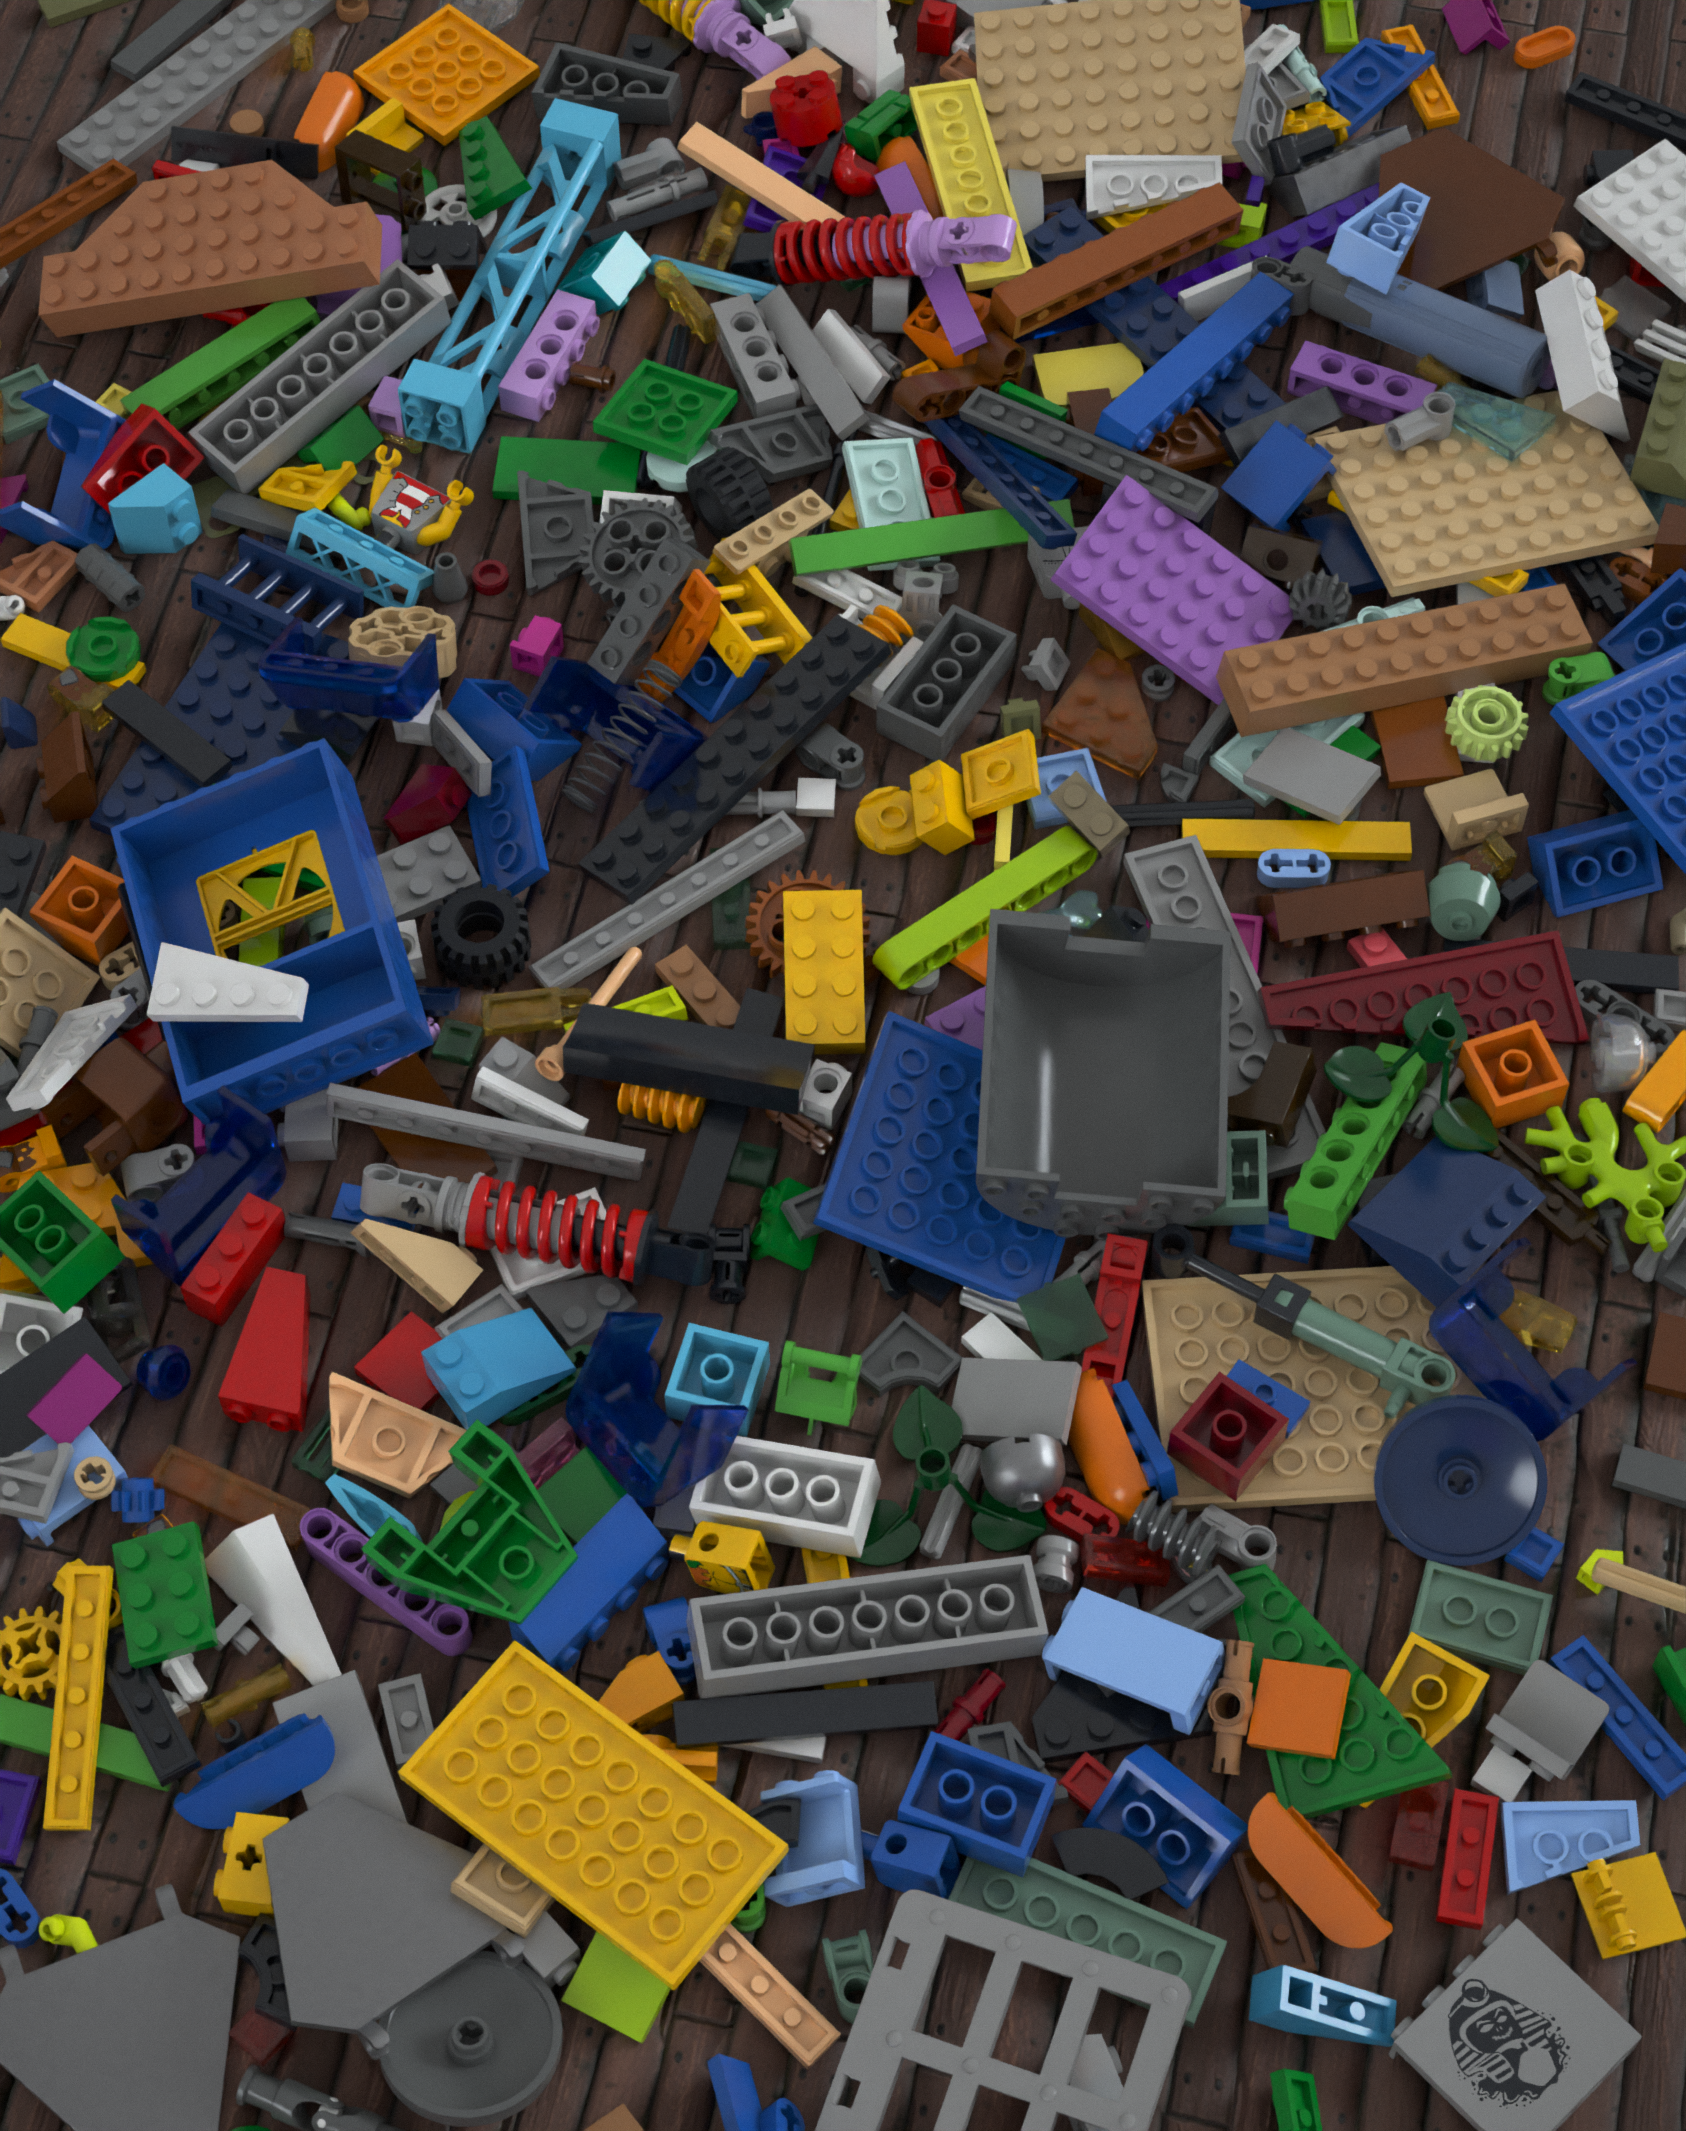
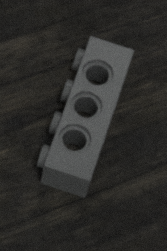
(647, 613)

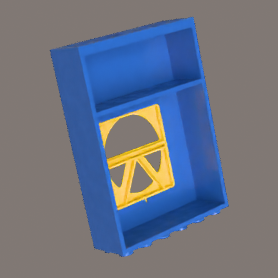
(361, 990)

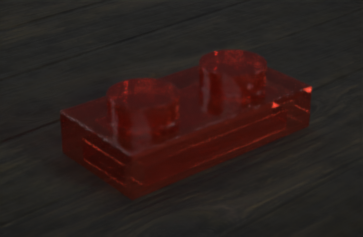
(1123, 1560)
(1418, 1826)

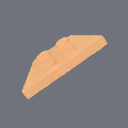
(387, 1438)

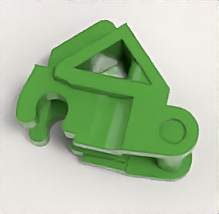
(813, 1397)

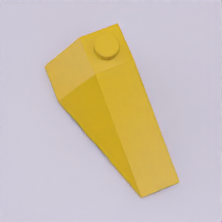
(1431, 1689)

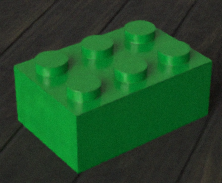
(54, 1242)

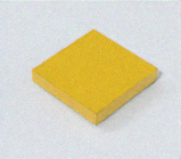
(1000, 774)

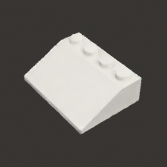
(1581, 353)

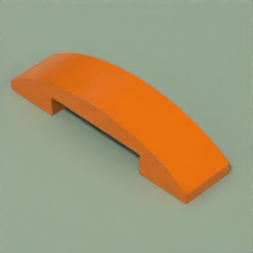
(688, 634)

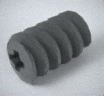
(1174, 1534)

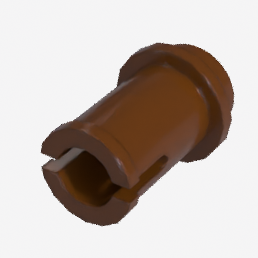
(594, 377)

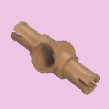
(1234, 1683)

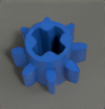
(137, 1499)

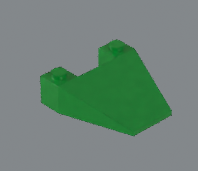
(494, 1552)

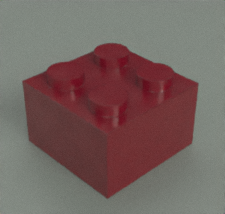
(1227, 1436)

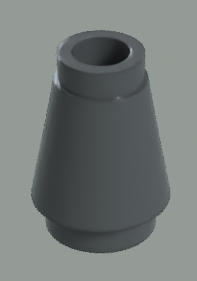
(448, 580)

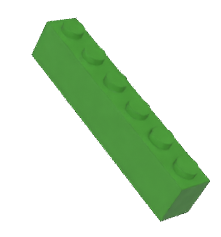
(225, 363)

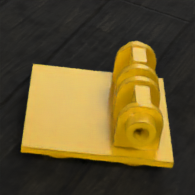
(1313, 115)
(1628, 1905)

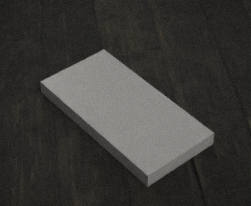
(359, 1758)

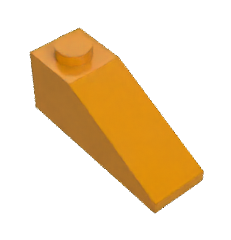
(643, 1693)

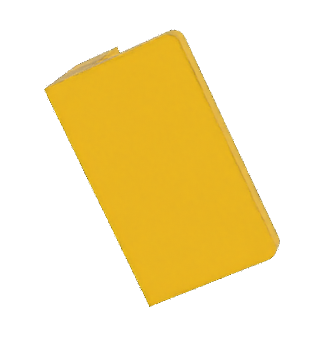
(390, 127)

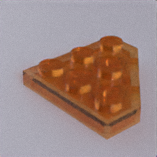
(1106, 715)

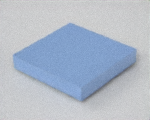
(1052, 773)

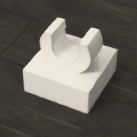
(784, 31)

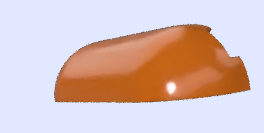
(330, 115)
(905, 149)
(1105, 1450)
(1315, 1875)

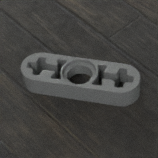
(1619, 1005)

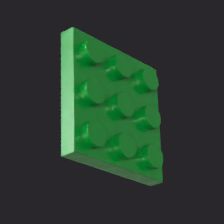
(665, 411)

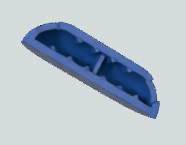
(259, 1773)

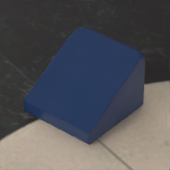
(18, 724)

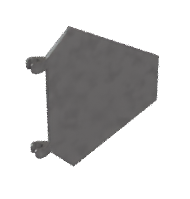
(368, 1916)
(126, 2028)

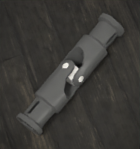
(288, 2105)

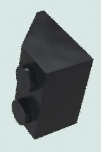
(341, 730)

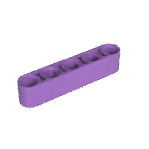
(363, 1577)

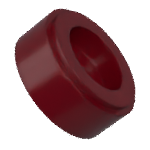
(490, 577)
(984, 829)

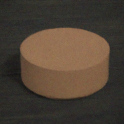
(352, 10)
(247, 123)

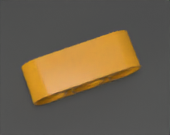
(1661, 1089)

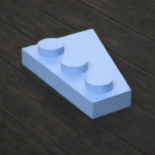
(1562, 1837)

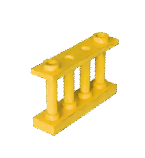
(760, 608)

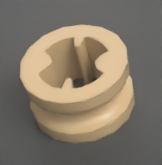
(89, 1488)

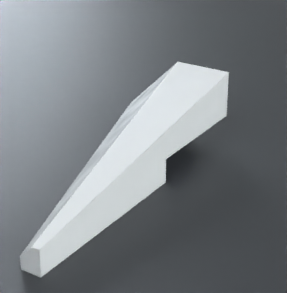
(260, 1573)

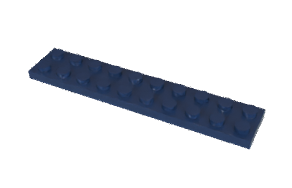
(1152, 324)

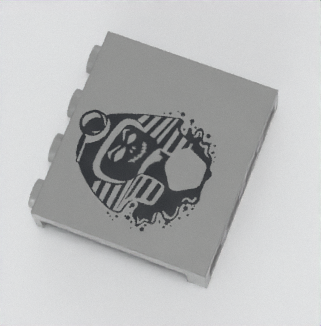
(1515, 2036)

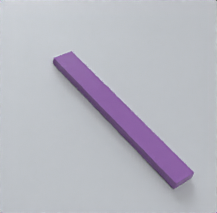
(943, 285)

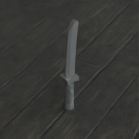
(1610, 1220)

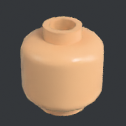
(1569, 256)

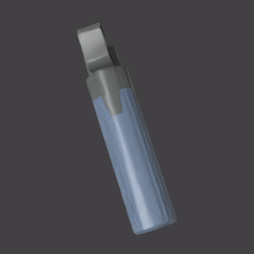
(1417, 321)

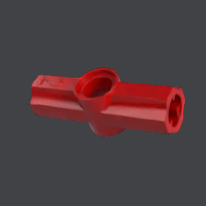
(938, 479)

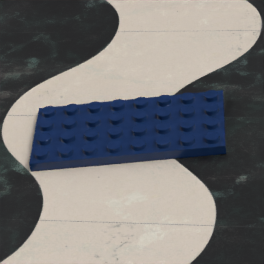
(224, 705)

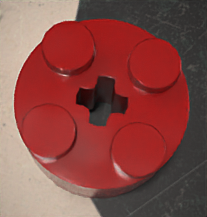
(805, 108)

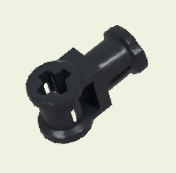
(731, 1259)

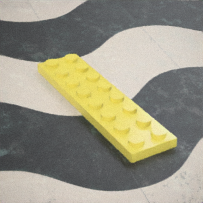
(967, 170)

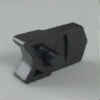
(888, 1271)

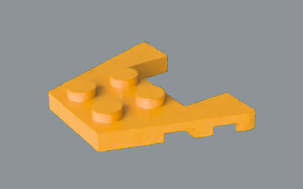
(93, 1196)

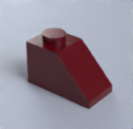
(427, 802)

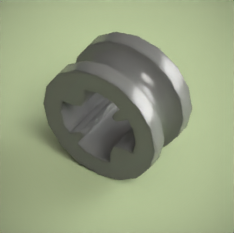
(1158, 693)

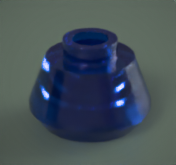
(164, 1371)

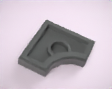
(907, 1356)

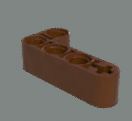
(945, 391)

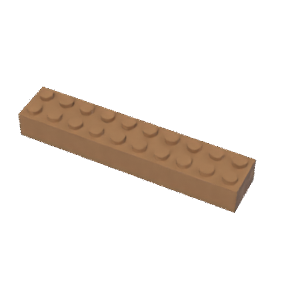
(1400, 659)

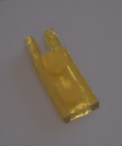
(725, 225)
(685, 299)
(531, 1009)

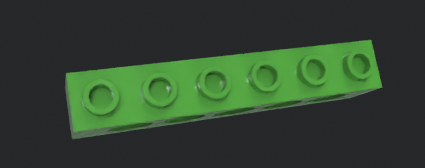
(1352, 1150)

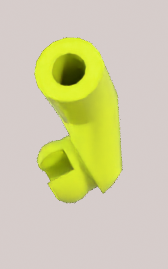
(346, 513)
(68, 1932)

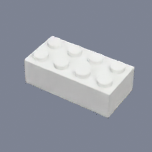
(792, 1495)

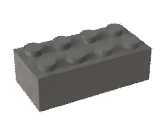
(946, 683)

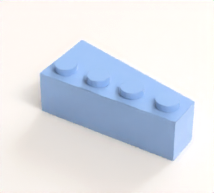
(1379, 237)

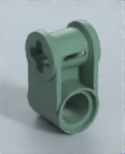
(849, 1968)

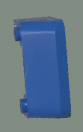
(82, 432)

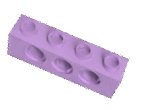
(548, 355)

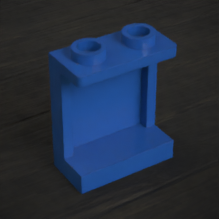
(1278, 475)

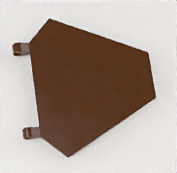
(1475, 211)

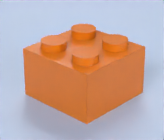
(1512, 1074)

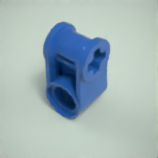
(670, 1636)

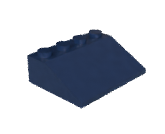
(1445, 1216)

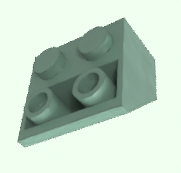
(1245, 1182)

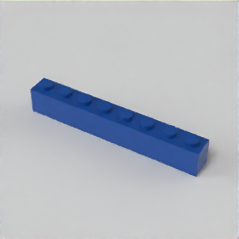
(1195, 364)

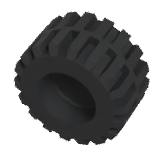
(727, 492)
(477, 911)

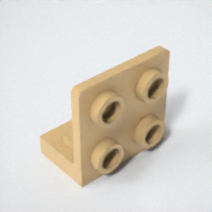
(1474, 808)

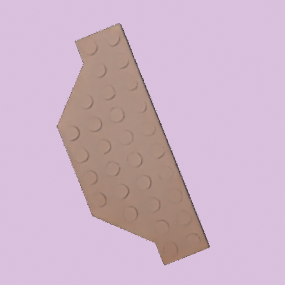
(208, 248)

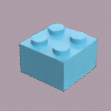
(717, 1370)

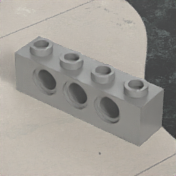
(754, 356)

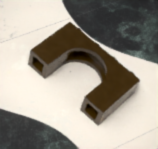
(1276, 1096)

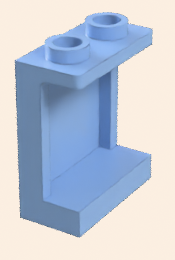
(69, 1499)
(828, 1844)

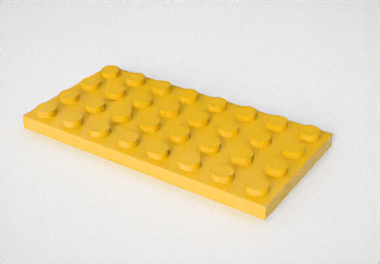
(594, 1814)

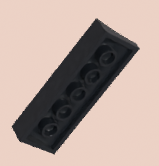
(688, 1058)

